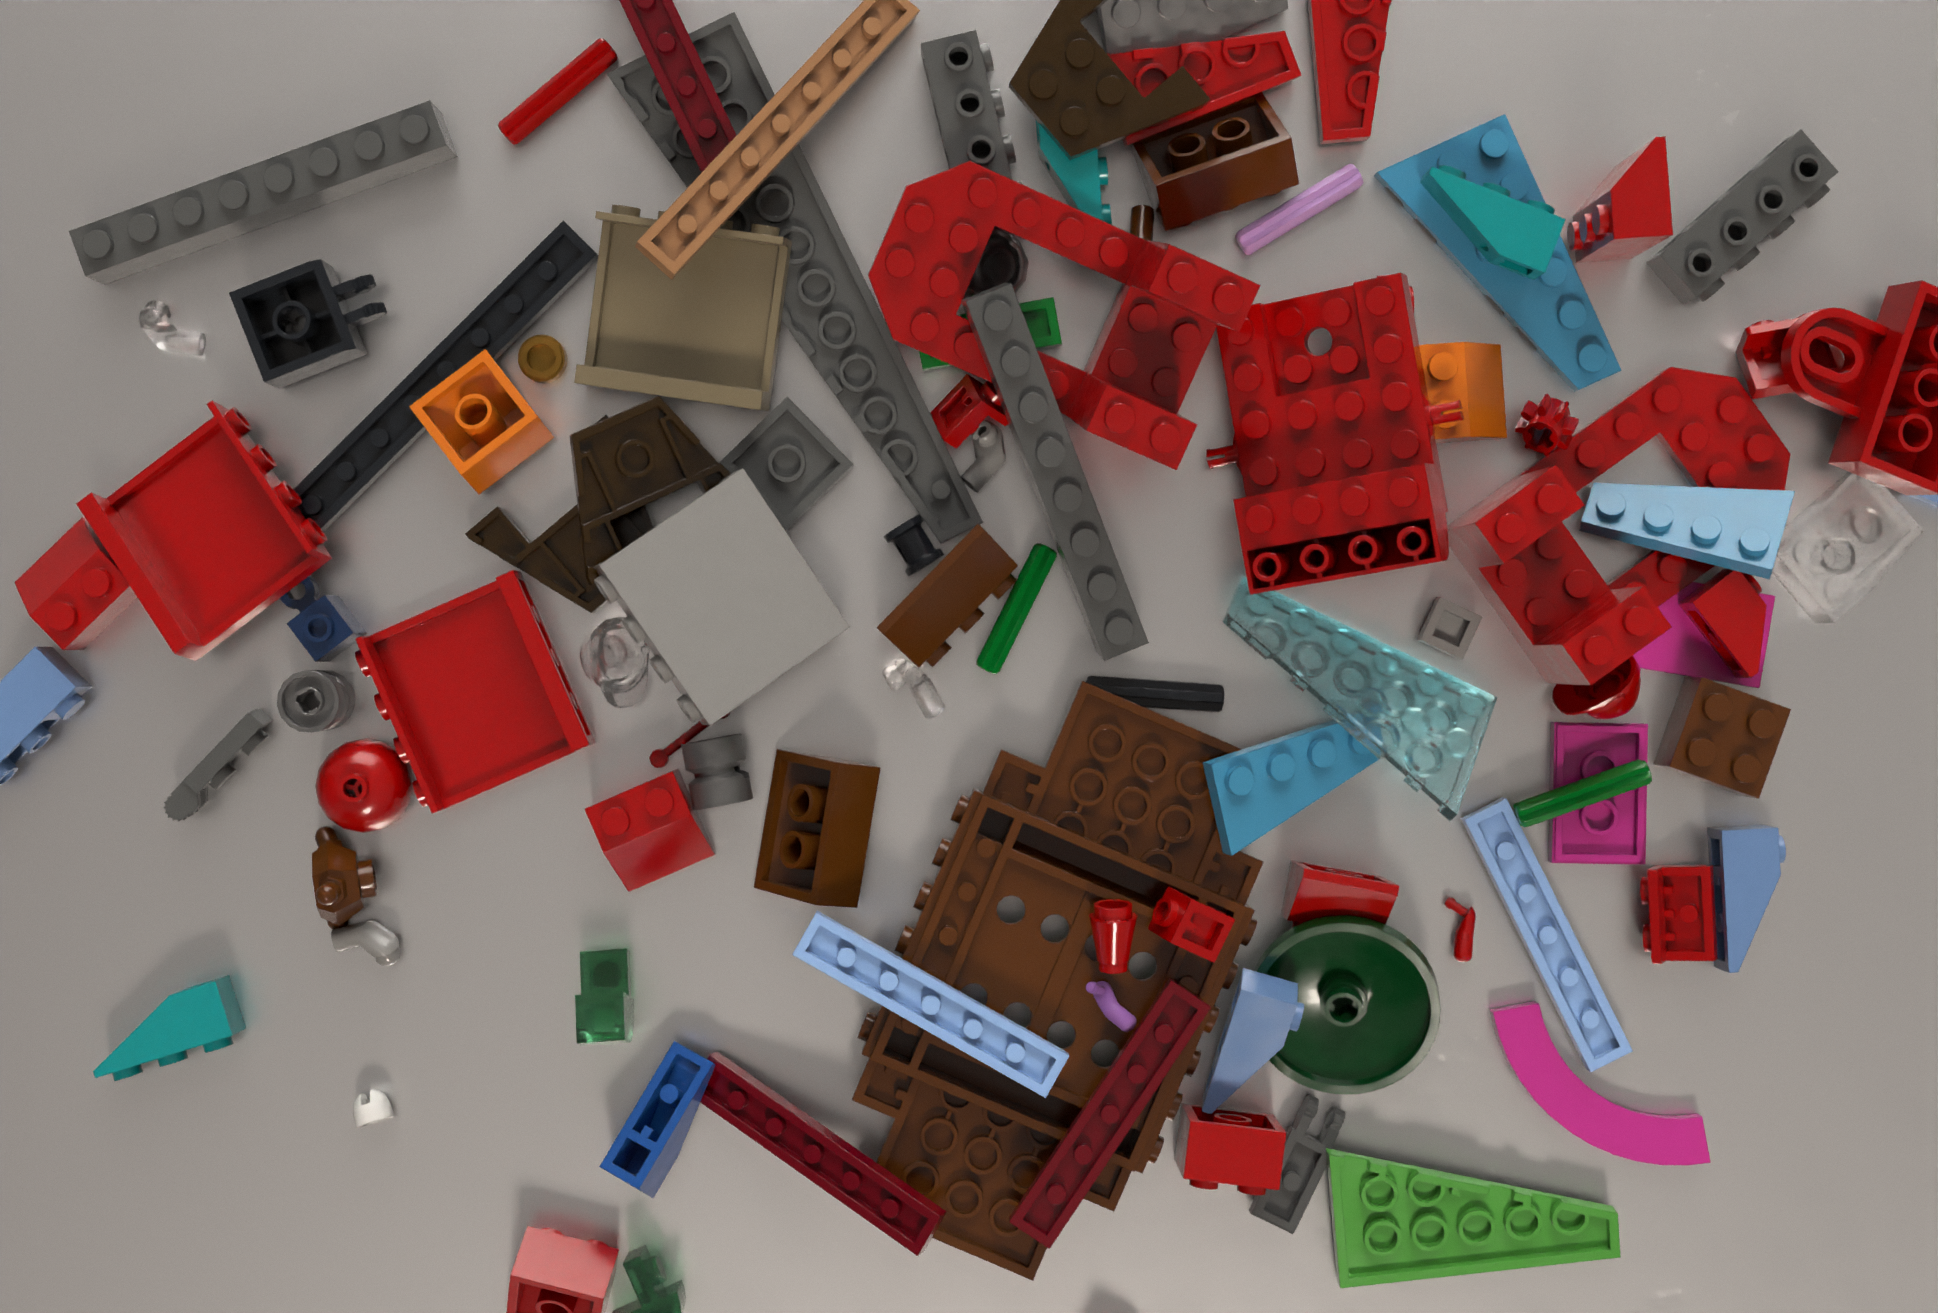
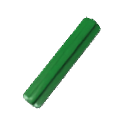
(1016, 608)
(1582, 793)

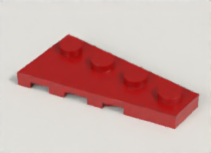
(1346, 64)
(1222, 68)

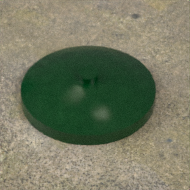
(1364, 1000)

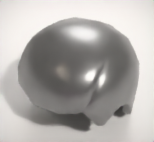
(999, 264)

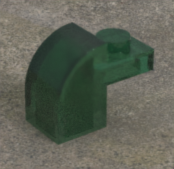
(605, 1000)
(647, 1279)

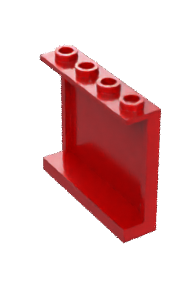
(208, 534)
(474, 692)

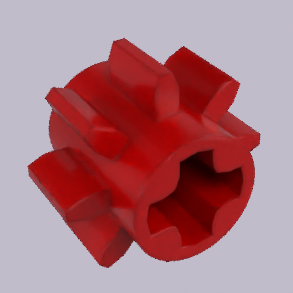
(1546, 425)

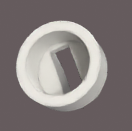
(371, 1112)

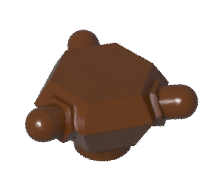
(340, 879)

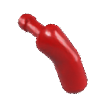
(1464, 934)

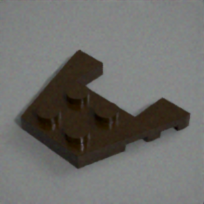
(1083, 94)
(630, 464)
(557, 553)

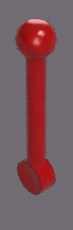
(660, 757)

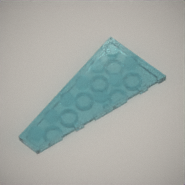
(1381, 696)

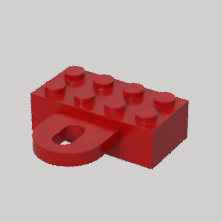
(1882, 389)

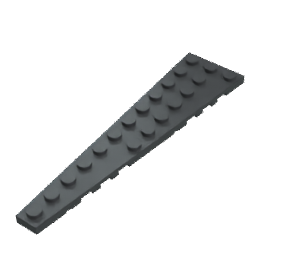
(825, 293)

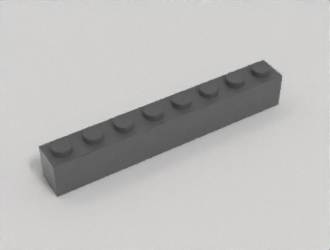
(263, 193)
(1054, 470)

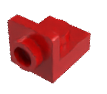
(965, 409)
(1190, 924)

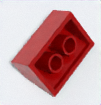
(1626, 210)

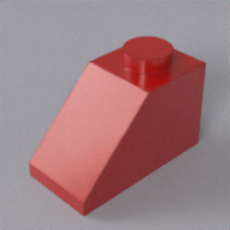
(1730, 619)

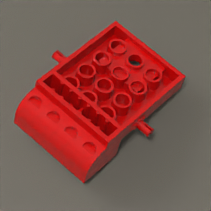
(1336, 442)

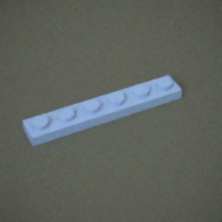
(1546, 934)
(931, 1004)

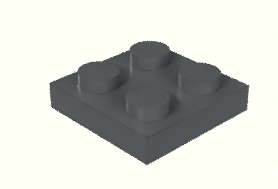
(788, 462)

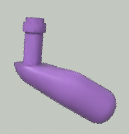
(1110, 1007)

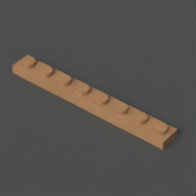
(773, 133)

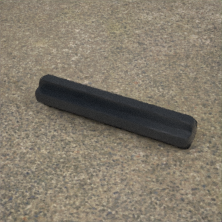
(1164, 693)

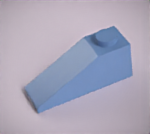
(1745, 877)
(1253, 1033)

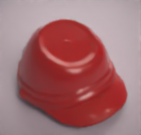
(1606, 698)

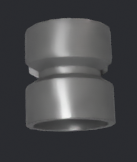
(315, 700)
(717, 771)

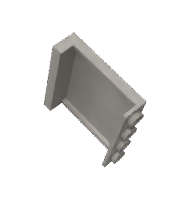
(720, 599)

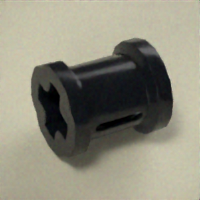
(913, 545)

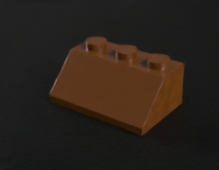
(1216, 162)
(949, 598)
(817, 829)

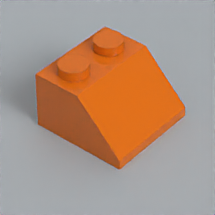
(1474, 377)
(481, 422)

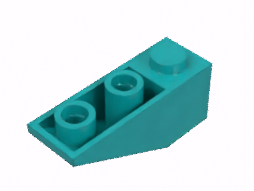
(1076, 178)
(1500, 227)
(184, 1020)

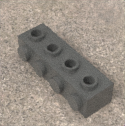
(965, 104)
(1743, 217)

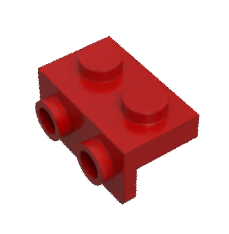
(1761, 357)
(1680, 913)

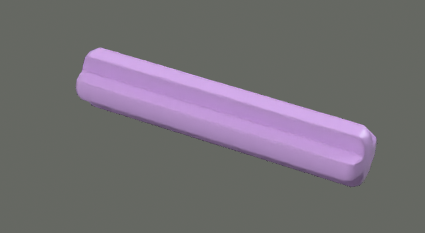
(1299, 209)

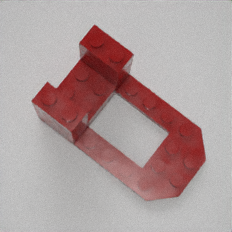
(1149, 337)
(1537, 572)

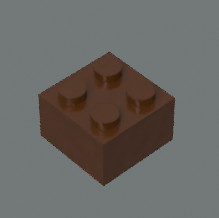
(1722, 736)

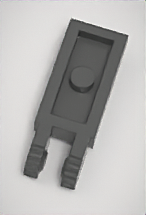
(216, 766)
(1301, 1168)

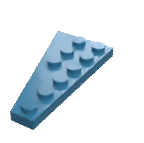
(1547, 310)

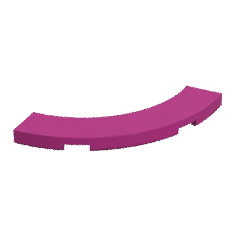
(1580, 1109)

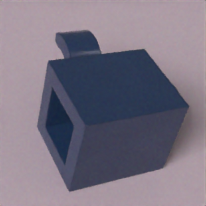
(323, 624)

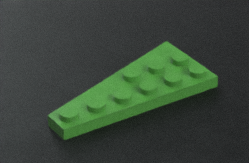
(1430, 1223)

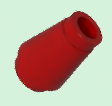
(1113, 934)

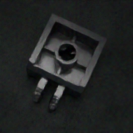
(330, 331)

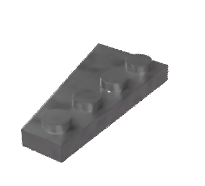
(1168, 23)

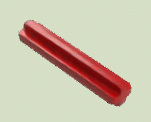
(557, 91)

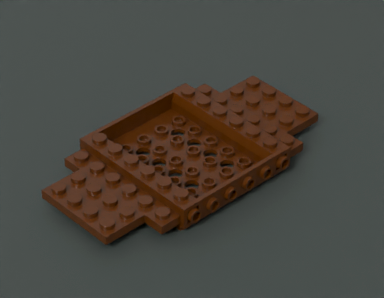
(1105, 819)

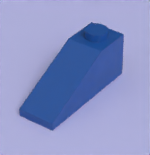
(660, 1121)

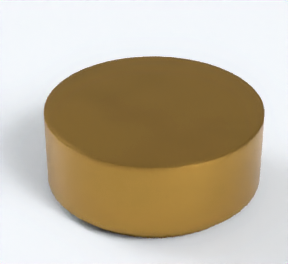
(542, 358)

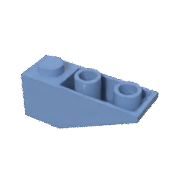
(32, 701)

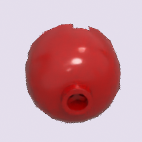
(383, 779)

